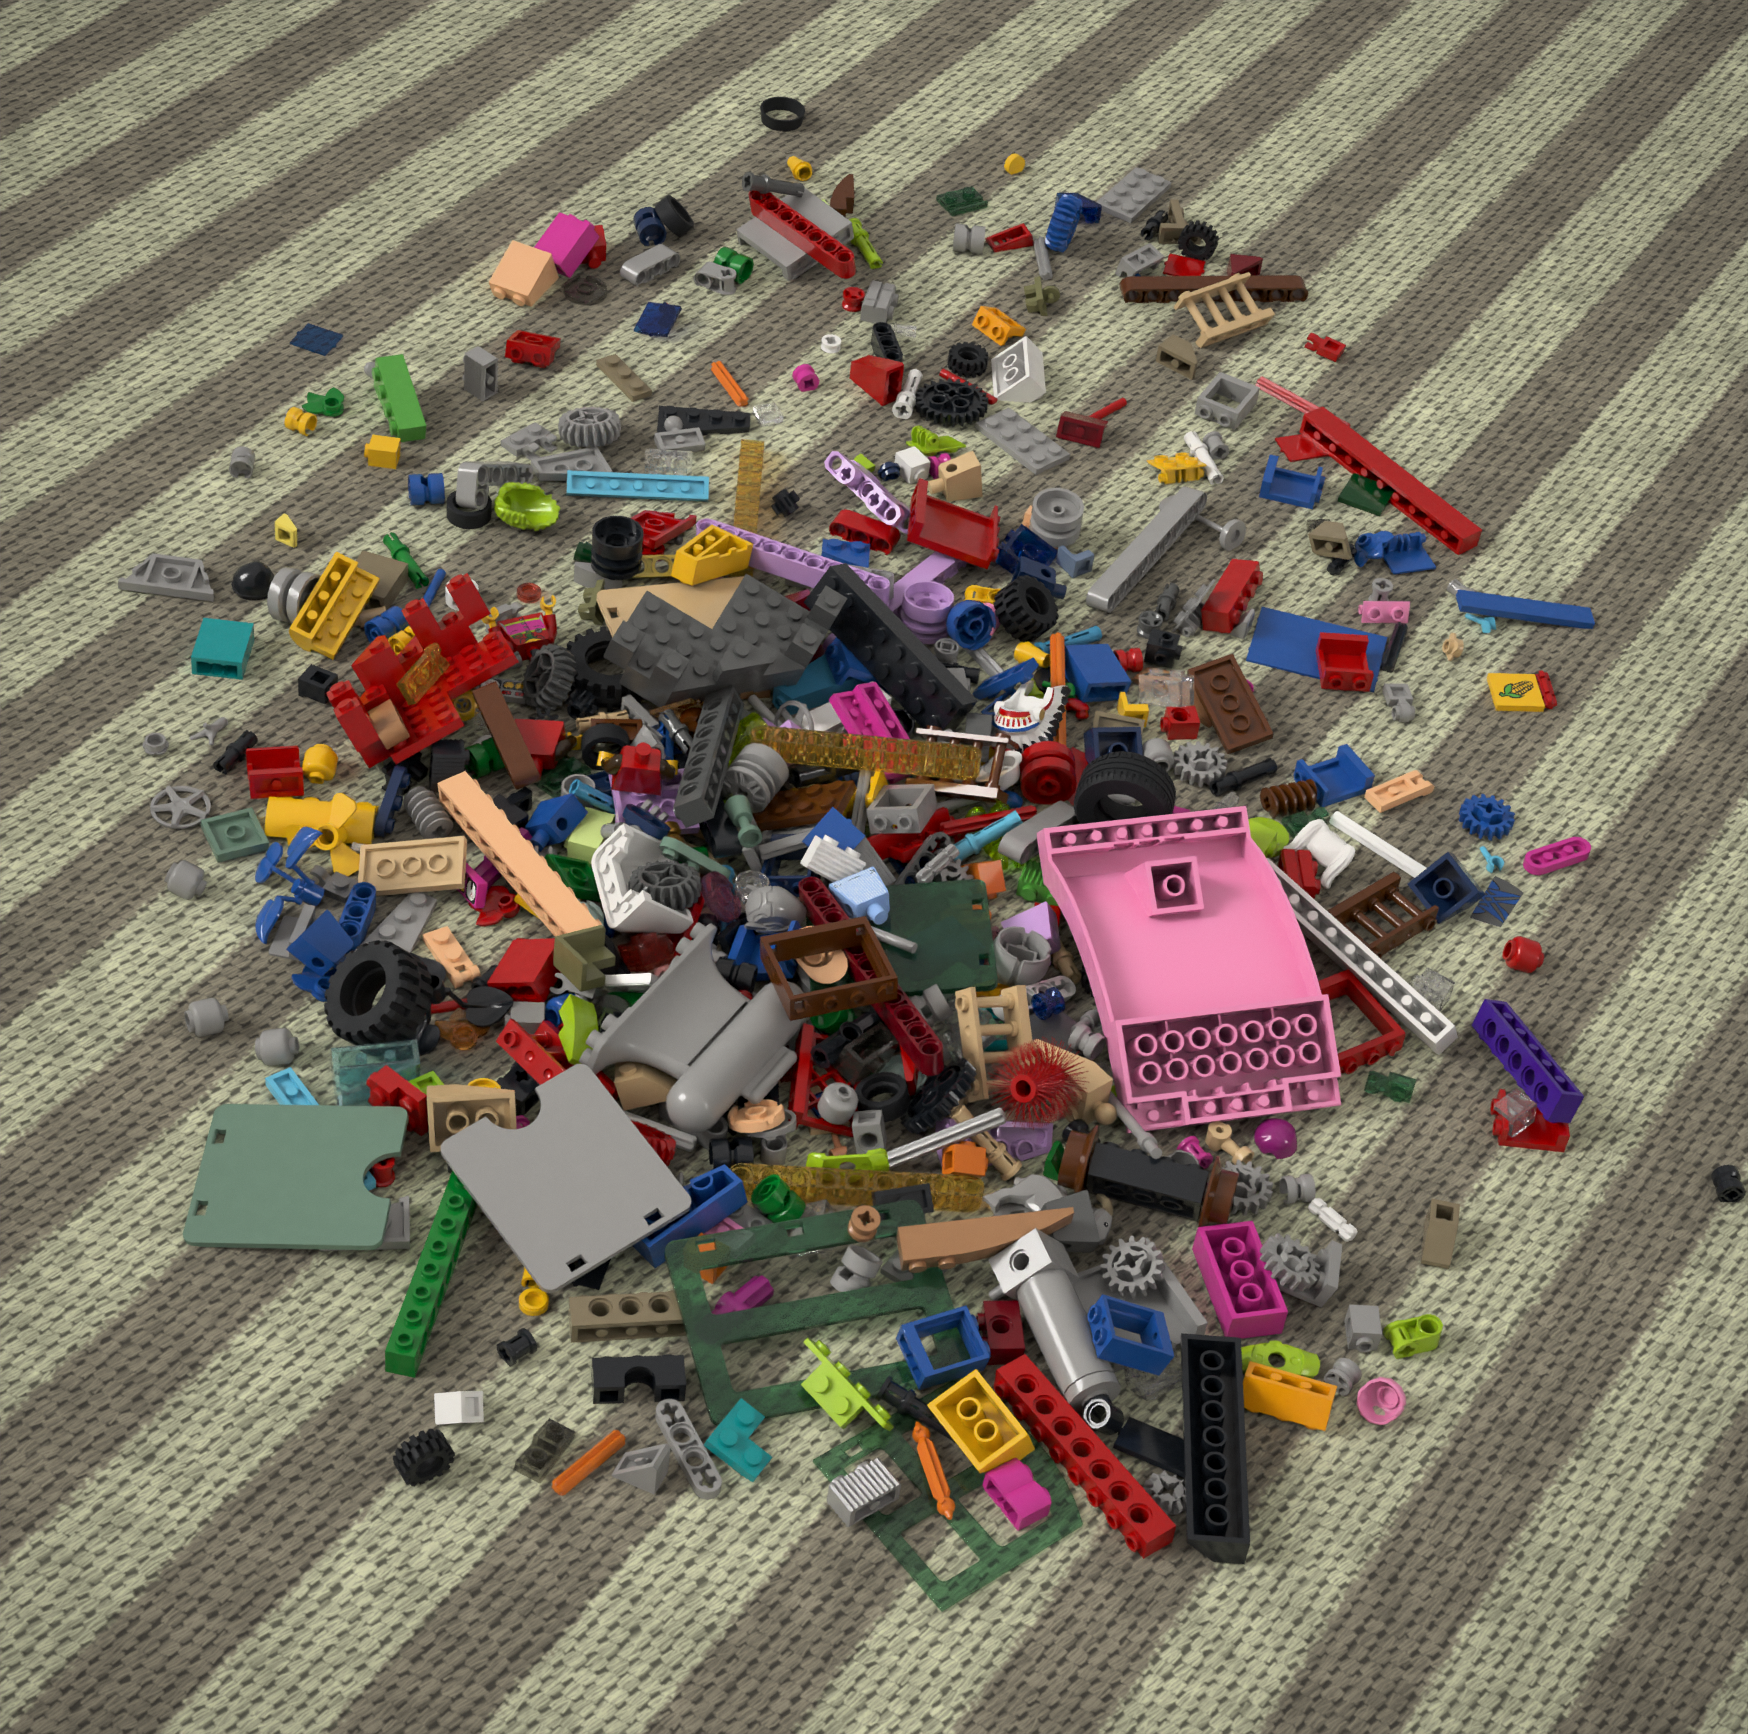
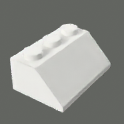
(1019, 373)

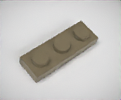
(623, 377)

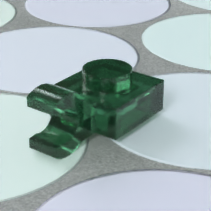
(1296, 822)
(1395, 1086)

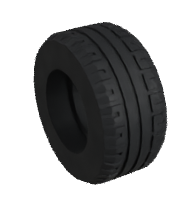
(1126, 775)

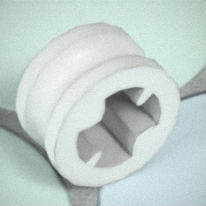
(830, 343)

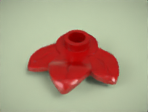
(498, 905)

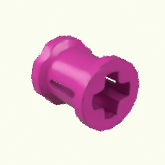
(1191, 1145)

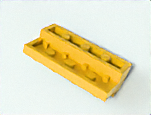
(333, 606)
(312, 813)

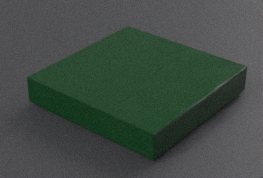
(1365, 495)

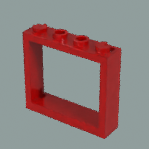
(1372, 1050)

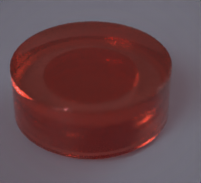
(528, 592)

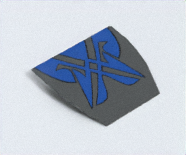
(1497, 902)

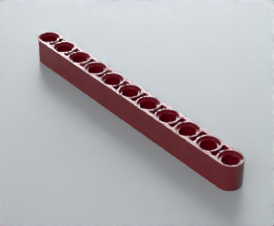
(898, 1014)

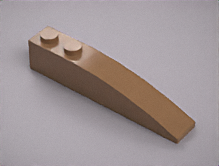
(971, 1239)

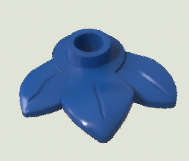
(1371, 546)
(313, 983)

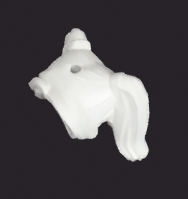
(1325, 847)

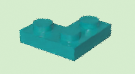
(732, 1442)

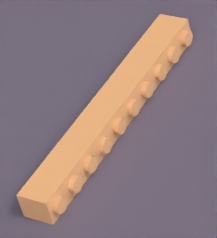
(513, 856)

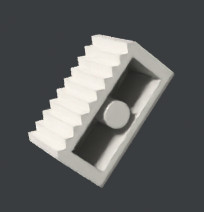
(831, 861)

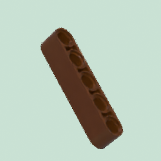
(506, 735)

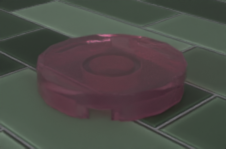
(719, 897)

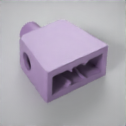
(1041, 920)

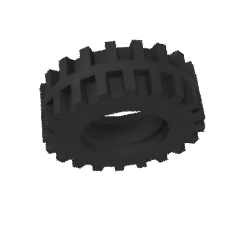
(604, 687)

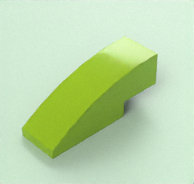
(579, 1021)

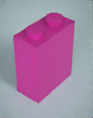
(568, 242)

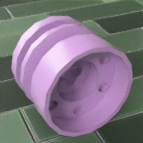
(926, 610)

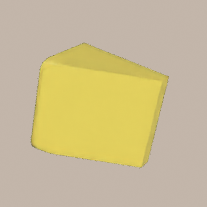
(286, 531)

